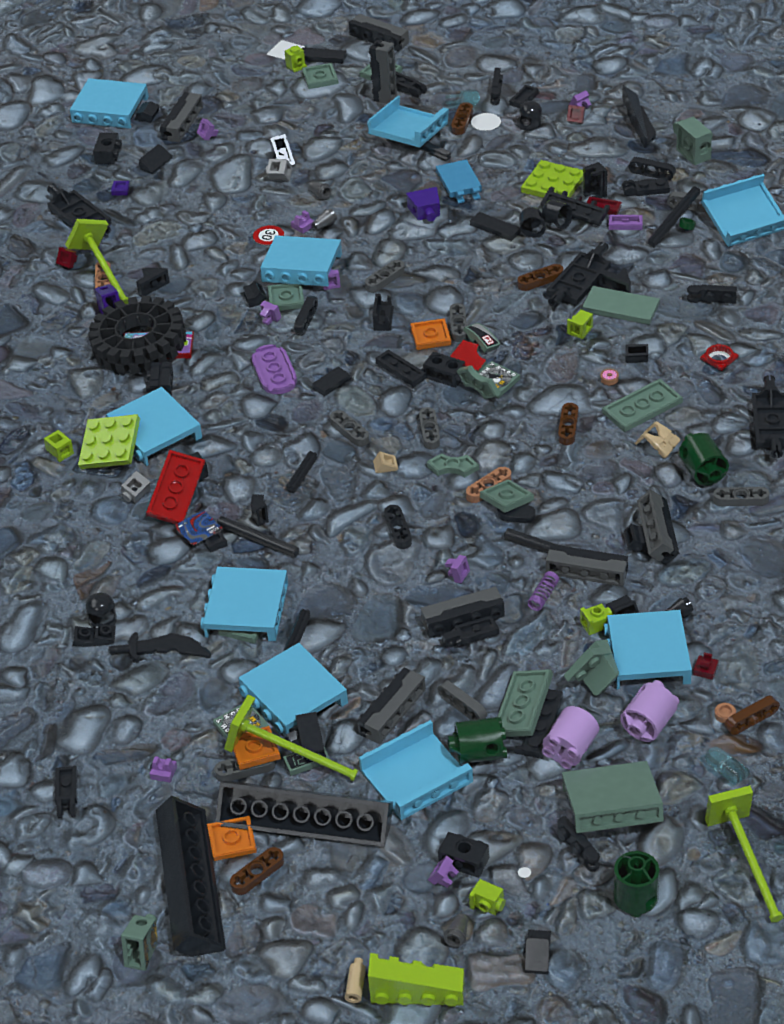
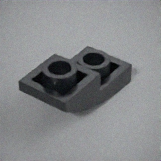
(97, 636)

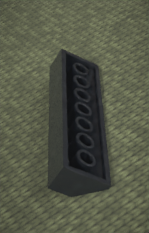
(305, 813)
(189, 878)

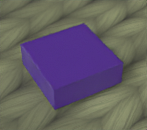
(120, 187)

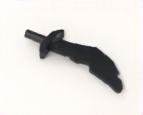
(162, 644)

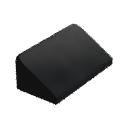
(154, 159)

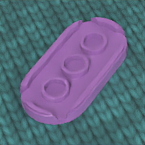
(274, 369)

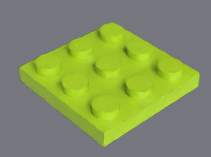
(552, 175)
(109, 441)

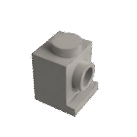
(279, 169)
(135, 482)

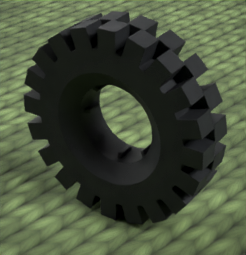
(121, 352)

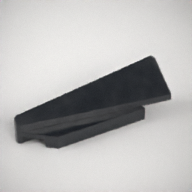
(638, 116)

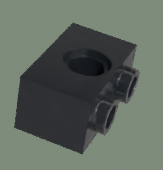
(107, 148)
(467, 854)

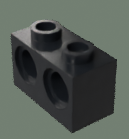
(443, 369)

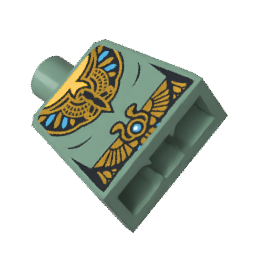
(139, 933)

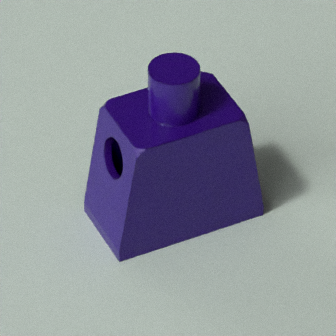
(424, 204)
(106, 296)

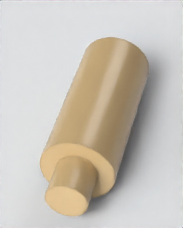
(355, 981)

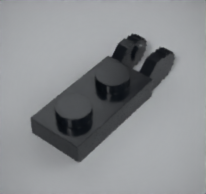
(410, 85)
(496, 86)
(646, 187)
(712, 293)
(66, 789)
(578, 843)

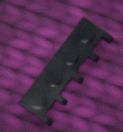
(580, 210)
(533, 744)

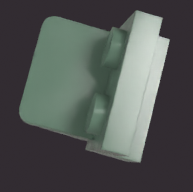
(595, 667)

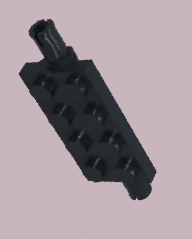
(74, 206)
(578, 277)
(769, 417)

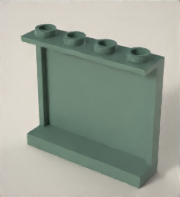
(613, 796)

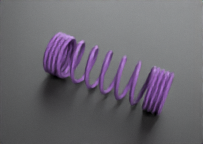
(540, 600)

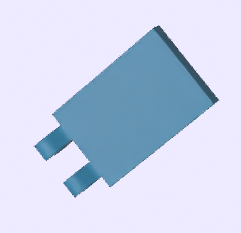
(459, 180)

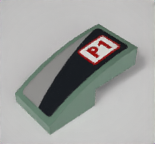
(481, 335)

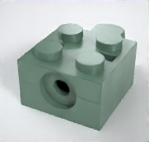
(693, 140)

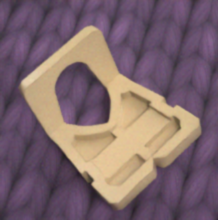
(664, 442)

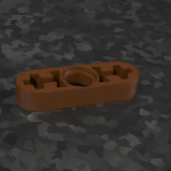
(460, 125)
(530, 281)
(571, 429)
(752, 715)
(254, 879)

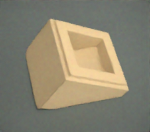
(385, 463)

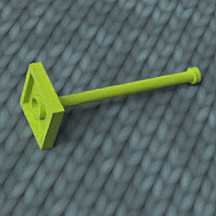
(87, 236)
(242, 724)
(731, 807)

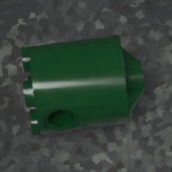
(703, 458)
(478, 740)
(636, 883)

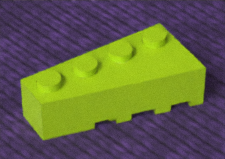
(414, 983)

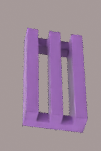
(625, 222)

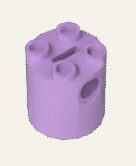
(649, 711)
(570, 736)

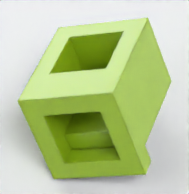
(295, 58)
(580, 324)
(59, 445)
(594, 618)
(487, 897)

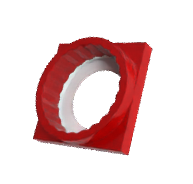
(719, 349)

